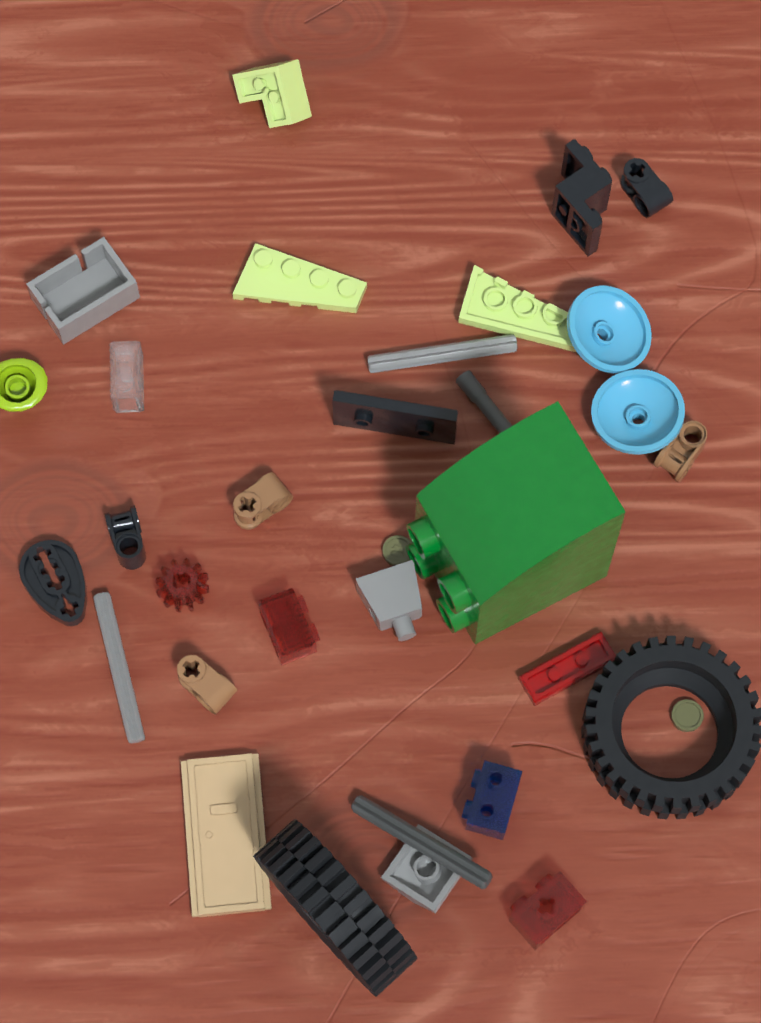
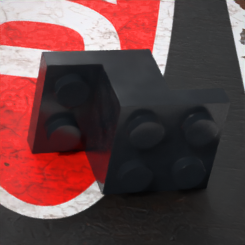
(581, 196)

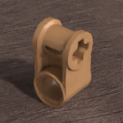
(680, 453)
(264, 498)
(208, 687)

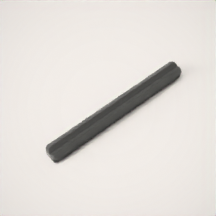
(422, 842)

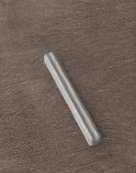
(442, 353)
(119, 667)

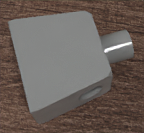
(392, 598)

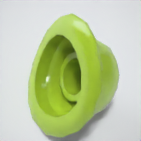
(21, 384)

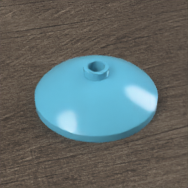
(617, 320)
(638, 396)

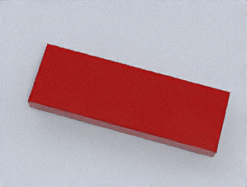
(567, 668)

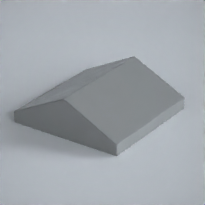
(420, 877)

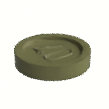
(395, 551)
(687, 715)

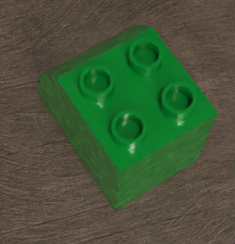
(515, 525)

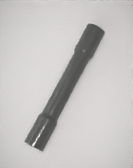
(479, 396)

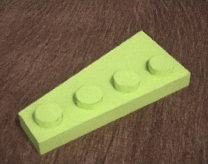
(287, 279)
(506, 310)

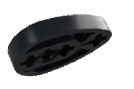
(38, 585)

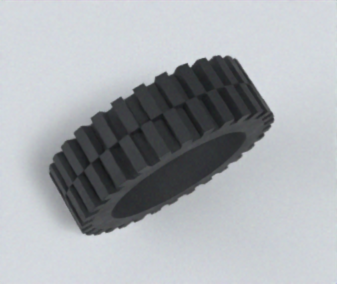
(686, 669)
(335, 907)

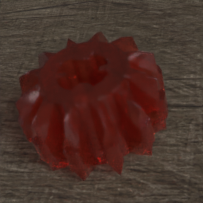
(182, 575)

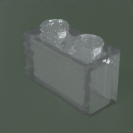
(126, 376)

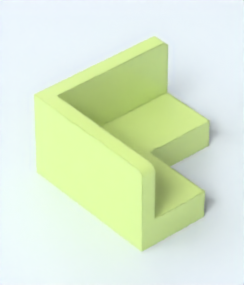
(279, 88)

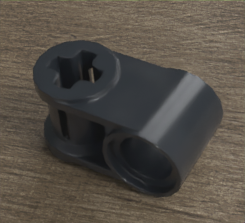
(645, 187)
(126, 533)

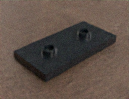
(394, 417)

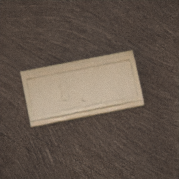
(223, 834)

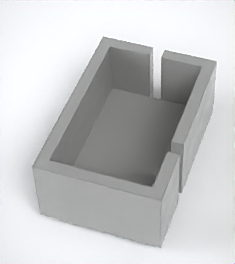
(80, 299)

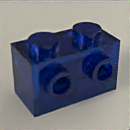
(491, 799)

